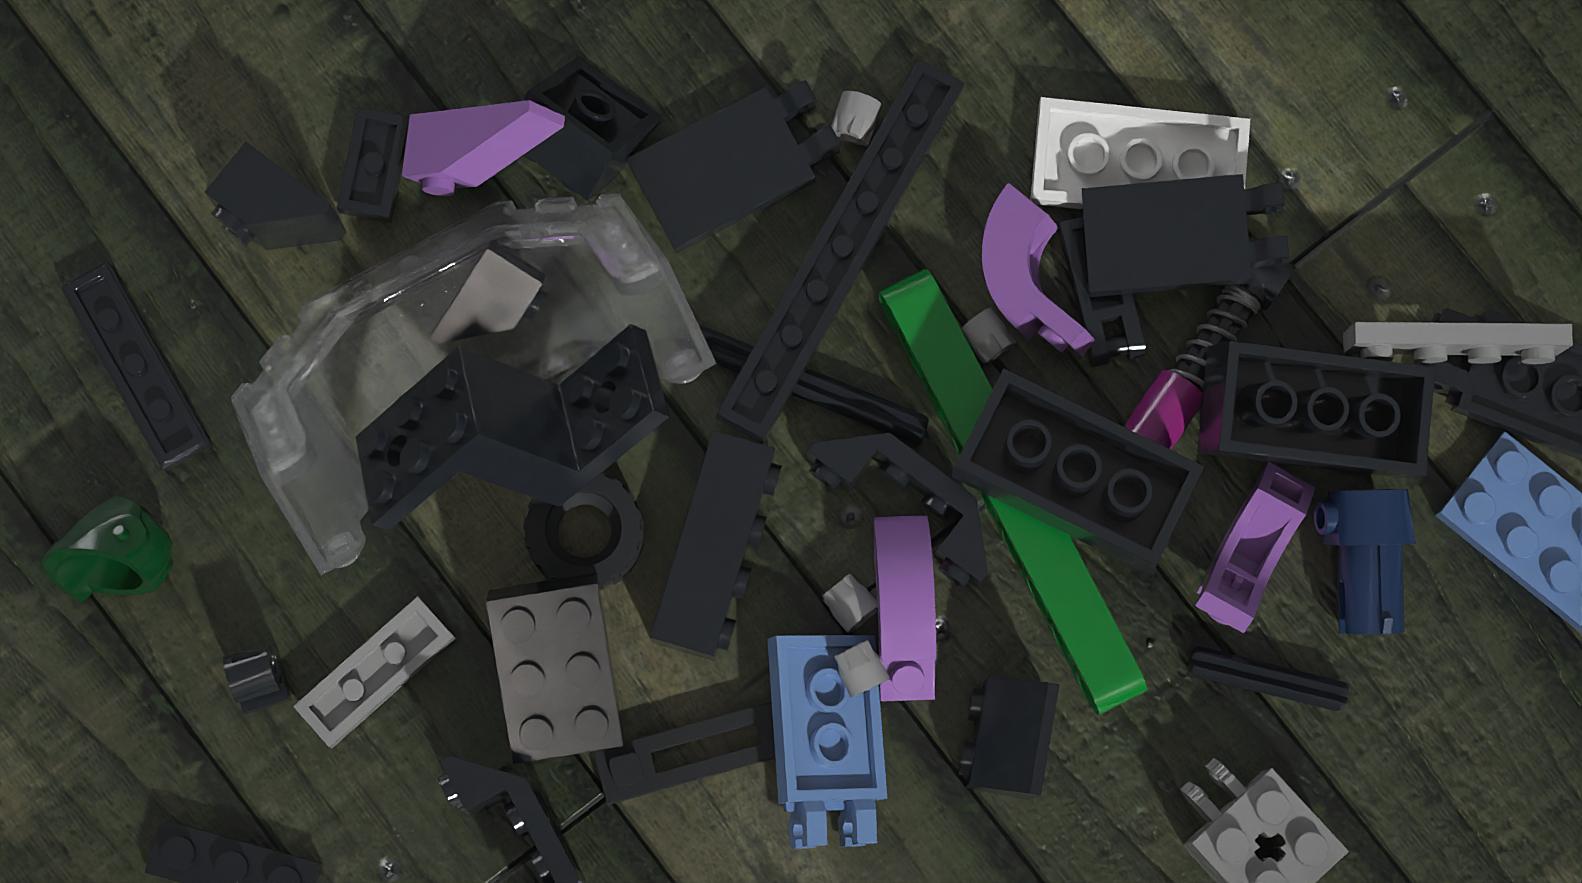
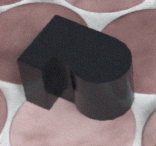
(257, 678)

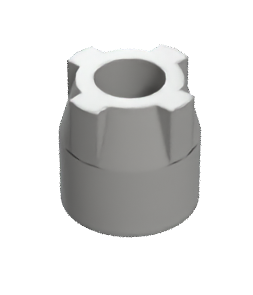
(856, 117)
(987, 336)
(850, 603)
(860, 668)

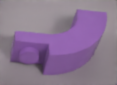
(1011, 261)
(1253, 547)
(905, 607)

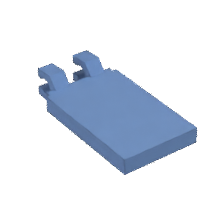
(825, 741)

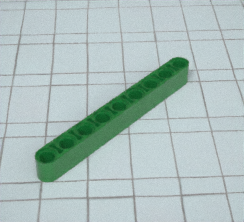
(1041, 553)

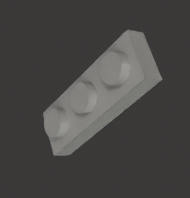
(374, 672)

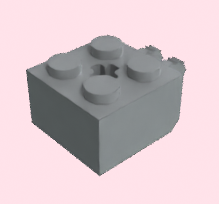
(1264, 809)

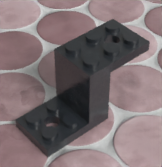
(510, 427)

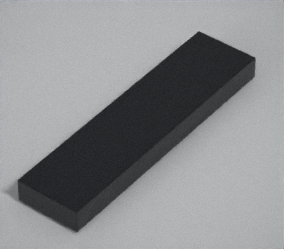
(136, 366)

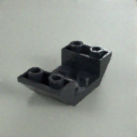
(482, 787)

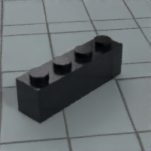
(714, 546)

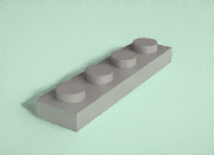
(1479, 341)

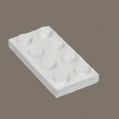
(1123, 145)

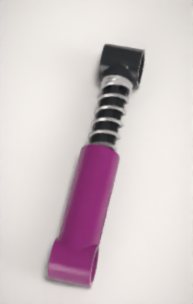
(1176, 393)

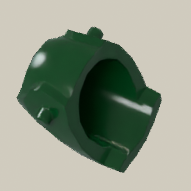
(111, 551)

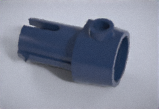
(1369, 542)

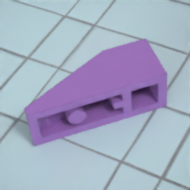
(472, 143)

